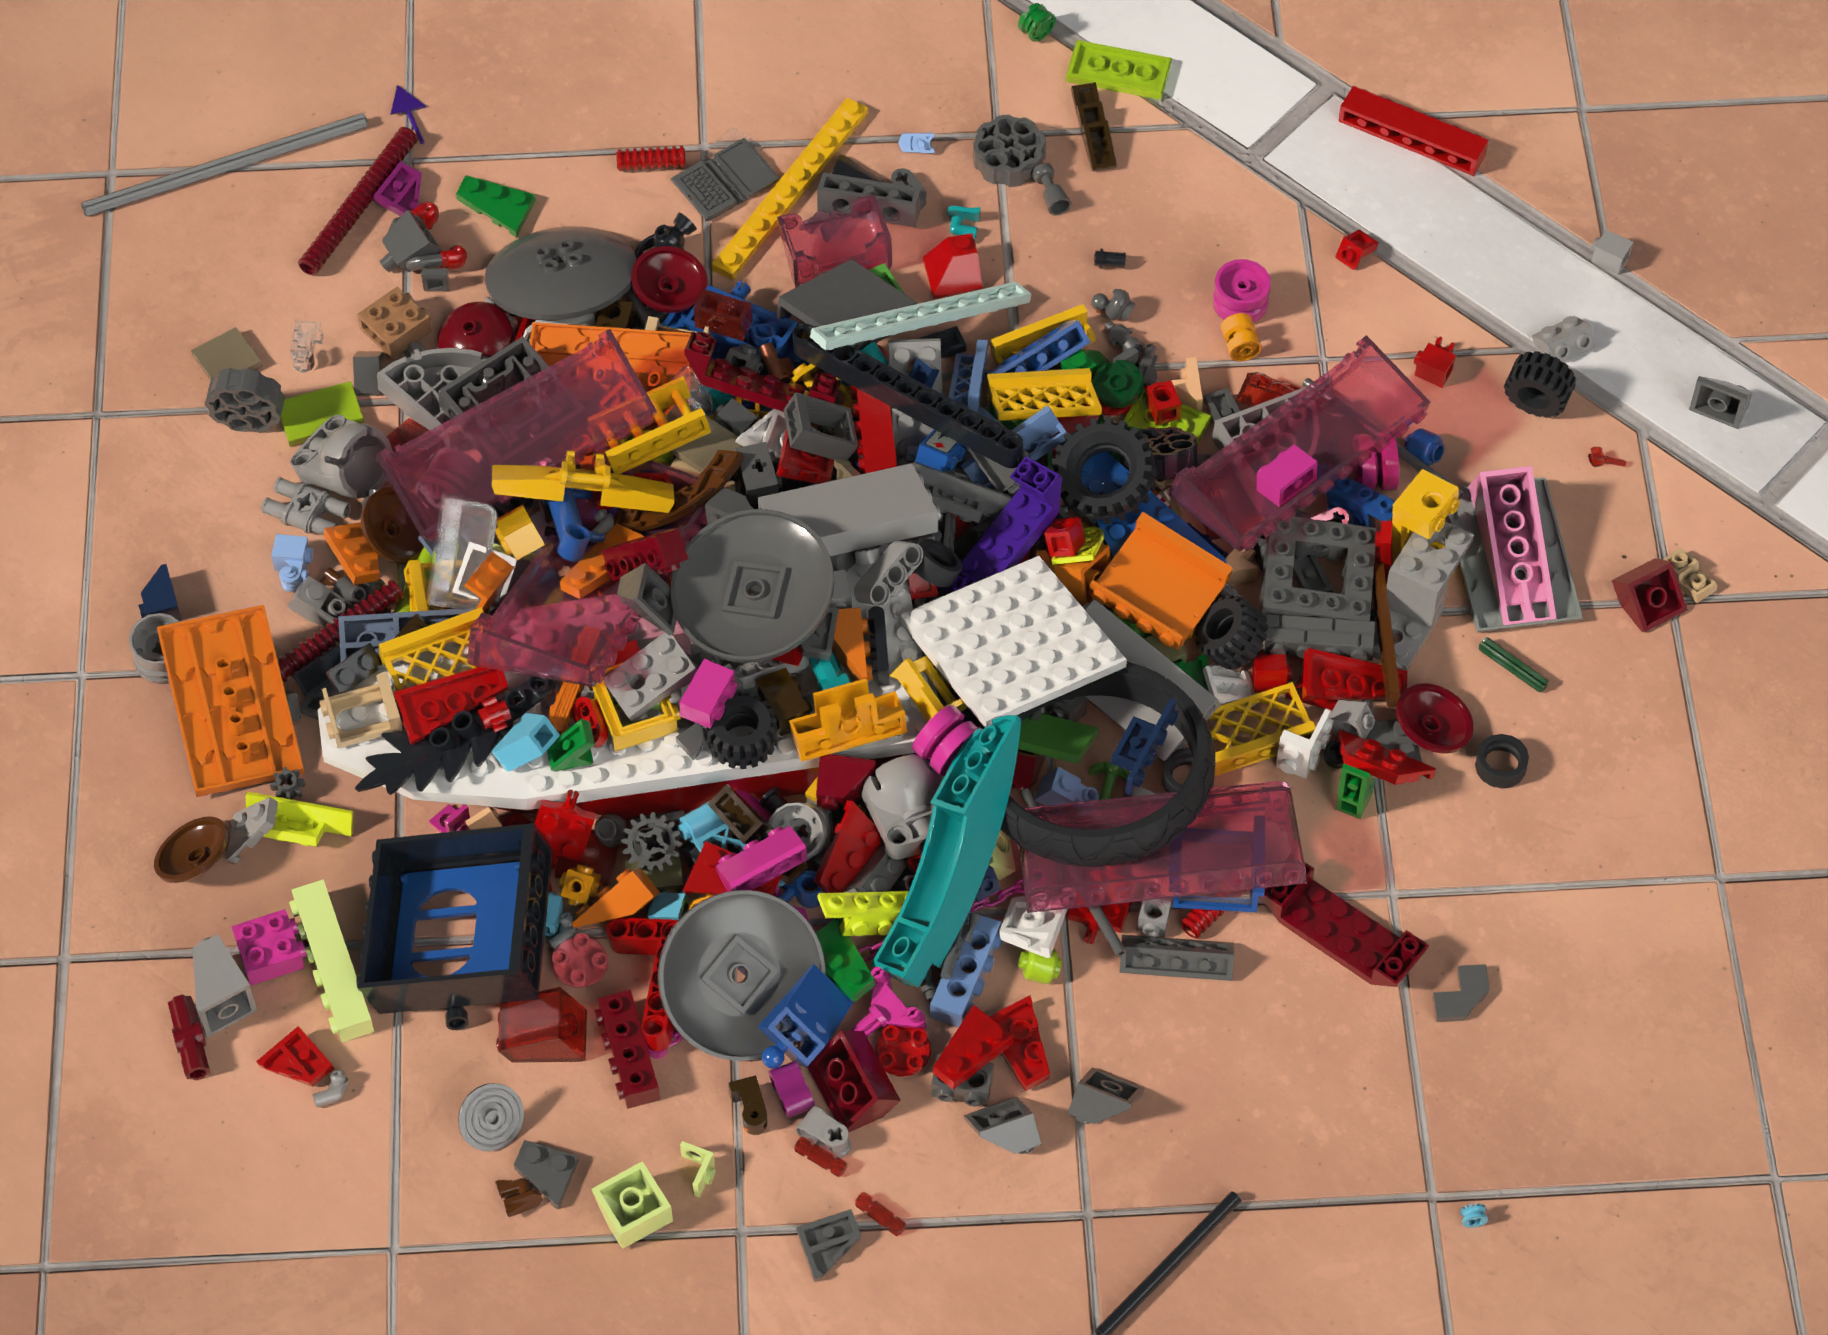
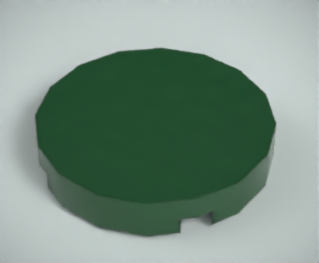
(1118, 384)

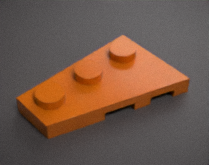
(353, 552)

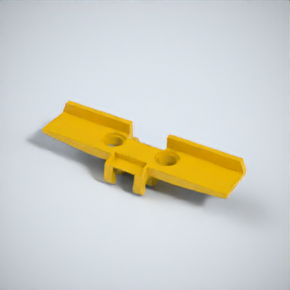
(550, 484)

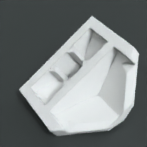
(1228, 684)

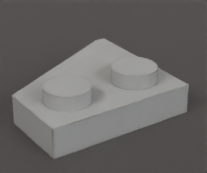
(250, 826)

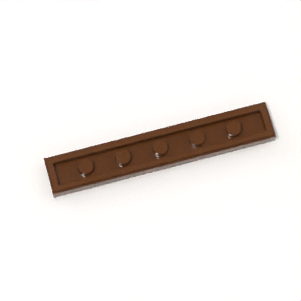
(1385, 636)

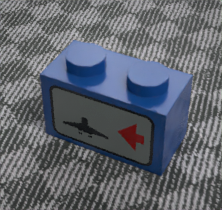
(940, 452)

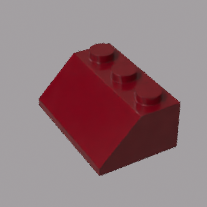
(853, 1080)

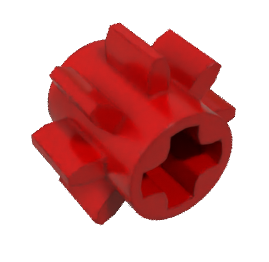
(494, 714)

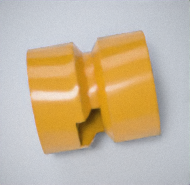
(1241, 337)

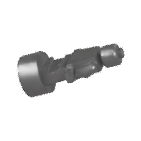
(1120, 336)

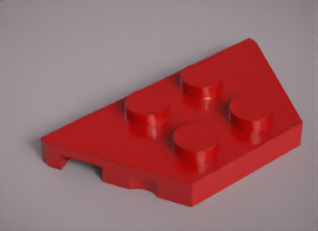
(803, 465)
(1380, 761)

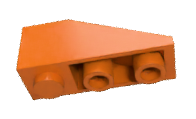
(850, 644)
(624, 899)

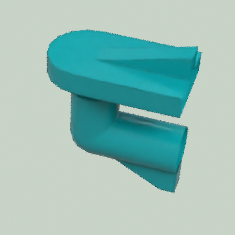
(963, 213)

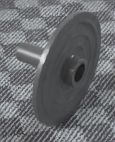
(490, 1117)

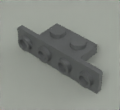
(960, 495)

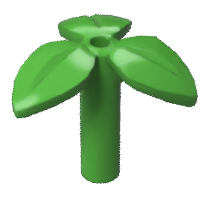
(1112, 772)

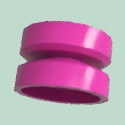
(1241, 288)
(1380, 468)
(943, 738)

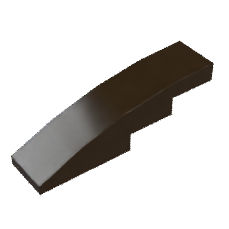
(1093, 127)
(747, 824)

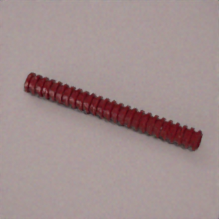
(357, 201)
(330, 635)

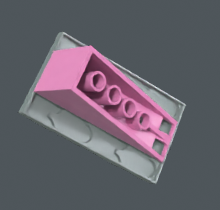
(1517, 559)

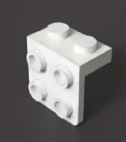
(1299, 754)

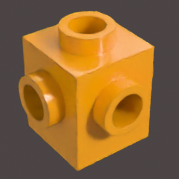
(589, 885)

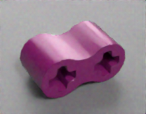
(791, 1089)

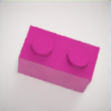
(1286, 475)
(707, 694)

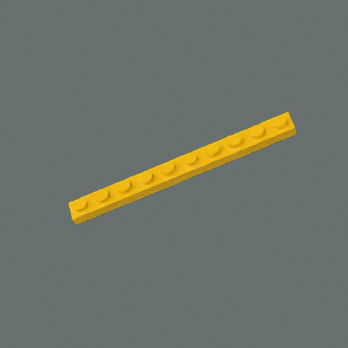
(789, 189)

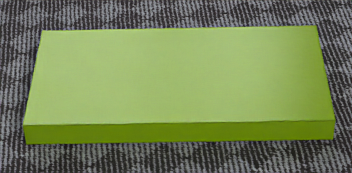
(1119, 69)

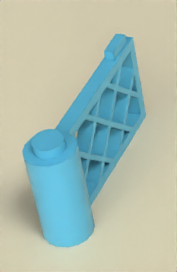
(704, 825)

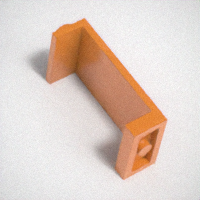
(489, 580)

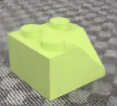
(633, 1205)

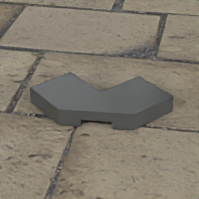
(1459, 1004)

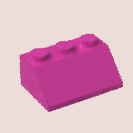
(762, 860)

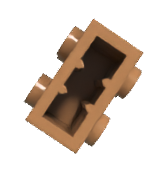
(395, 322)

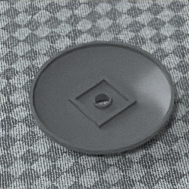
(560, 273)
(744, 552)
(704, 949)

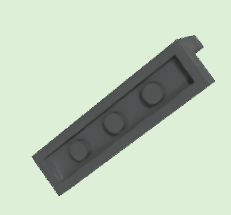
(1177, 957)

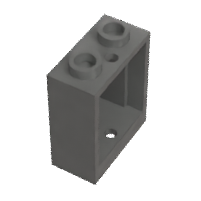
(807, 409)

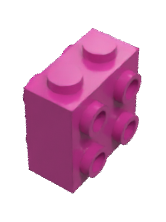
(269, 946)

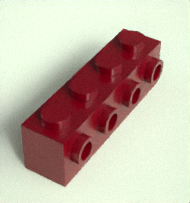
(659, 551)
(628, 1049)

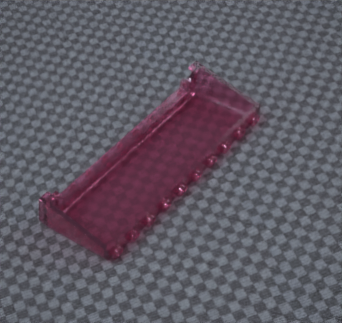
(1332, 420)
(534, 423)
(1236, 843)

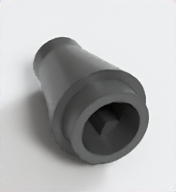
(350, 592)

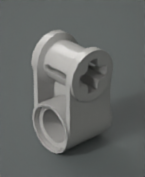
(822, 1130)

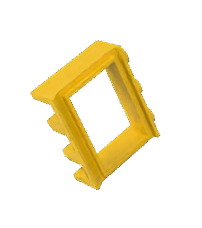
(638, 732)

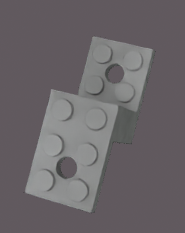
(905, 428)
(1419, 588)
(663, 666)

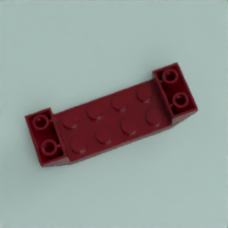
(745, 382)
(1344, 932)

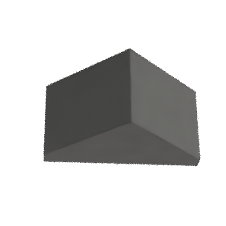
(365, 368)

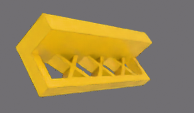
(1017, 340)

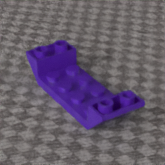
(1015, 527)

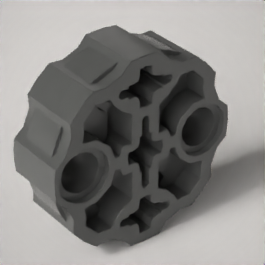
(1008, 150)
(245, 400)

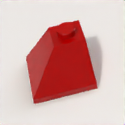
(953, 267)

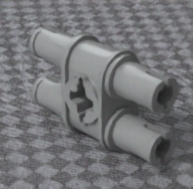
(305, 507)

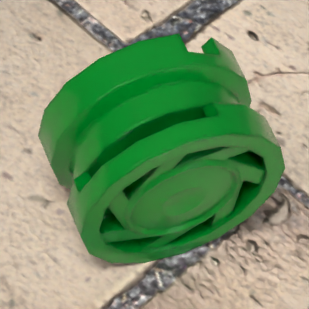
(1037, 22)

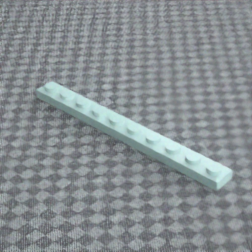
(920, 315)

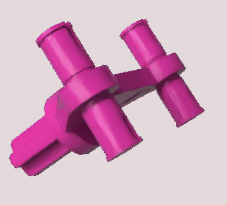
(888, 1008)

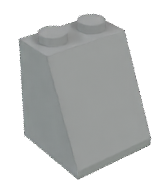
(220, 987)

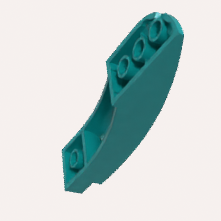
(955, 854)

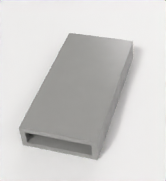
(862, 508)
(1140, 652)

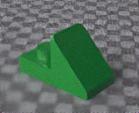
(572, 747)

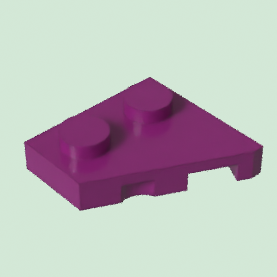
(400, 190)

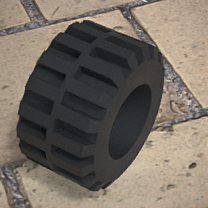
(1540, 384)
(1231, 632)
(743, 749)

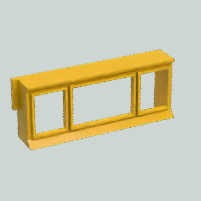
(918, 689)

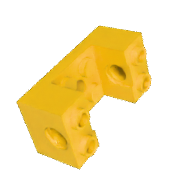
(1422, 510)

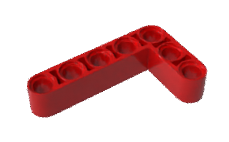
(636, 942)

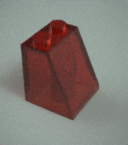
(543, 1029)

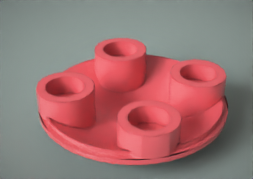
(579, 961)

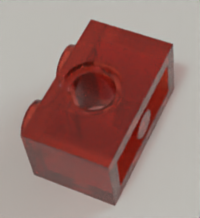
(723, 315)

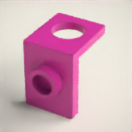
(454, 822)

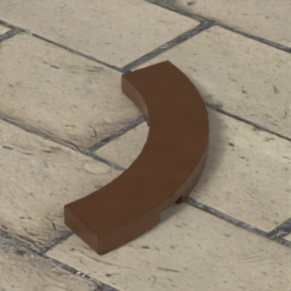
(686, 499)

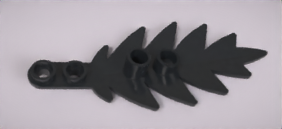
(448, 743)

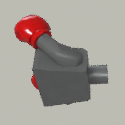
(414, 246)

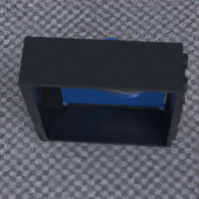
(509, 879)

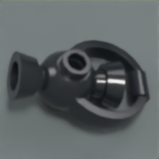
(668, 235)

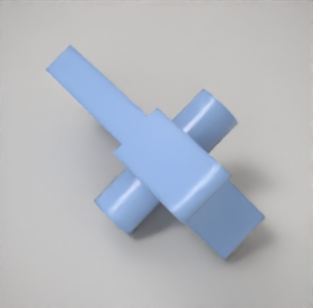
(917, 142)

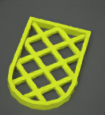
(1084, 555)

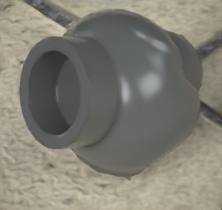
(1118, 307)
(610, 829)

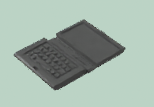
(719, 188)

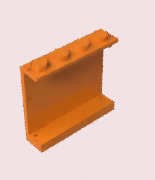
(1161, 582)

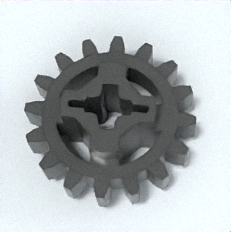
(645, 855)

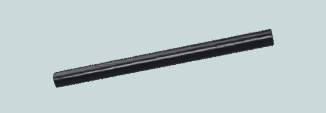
(1169, 1264)

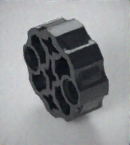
(1171, 449)

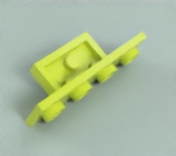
(304, 821)
(863, 911)

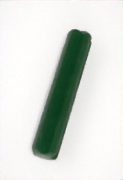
(1513, 664)

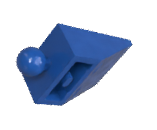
(805, 1015)

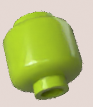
(1039, 968)

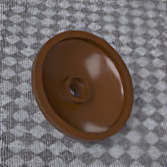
(386, 512)
(191, 850)

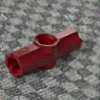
(189, 1037)

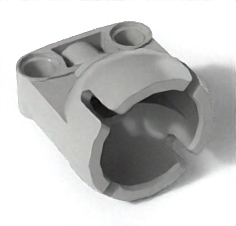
(342, 457)
(902, 804)

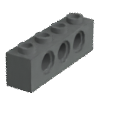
(897, 202)

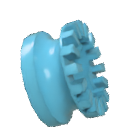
(1474, 1215)

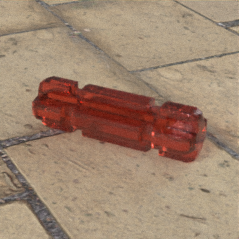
(820, 1156)
(880, 1214)

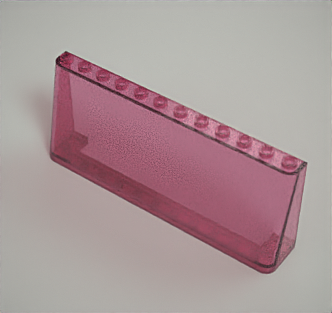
(555, 634)

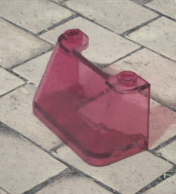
(833, 241)

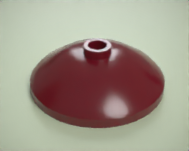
(668, 269)
(490, 330)
(1434, 718)

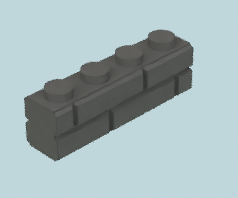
(1337, 636)

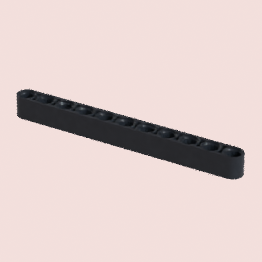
(912, 398)

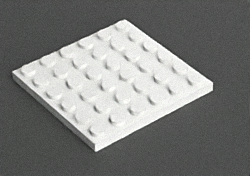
(1012, 641)

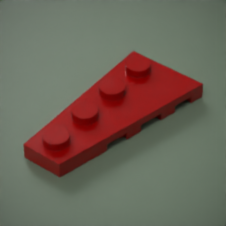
(1343, 678)
(437, 701)

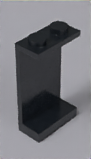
(335, 675)

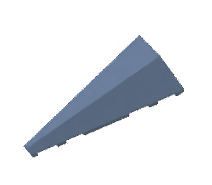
(378, 628)

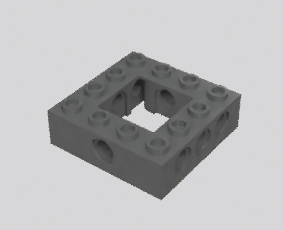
(491, 377)
(1319, 539)

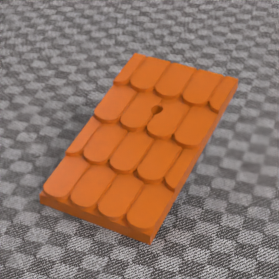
(651, 353)
(229, 700)

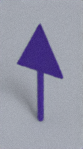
(406, 103)

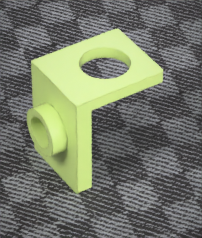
(706, 1171)

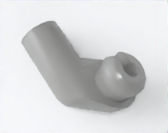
(605, 521)
(566, 930)
(335, 1090)

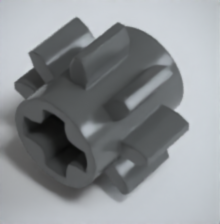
(287, 777)

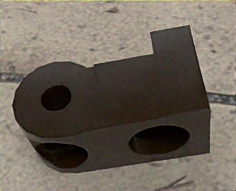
(752, 1104)

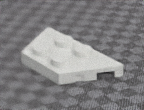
(769, 430)
(1031, 931)

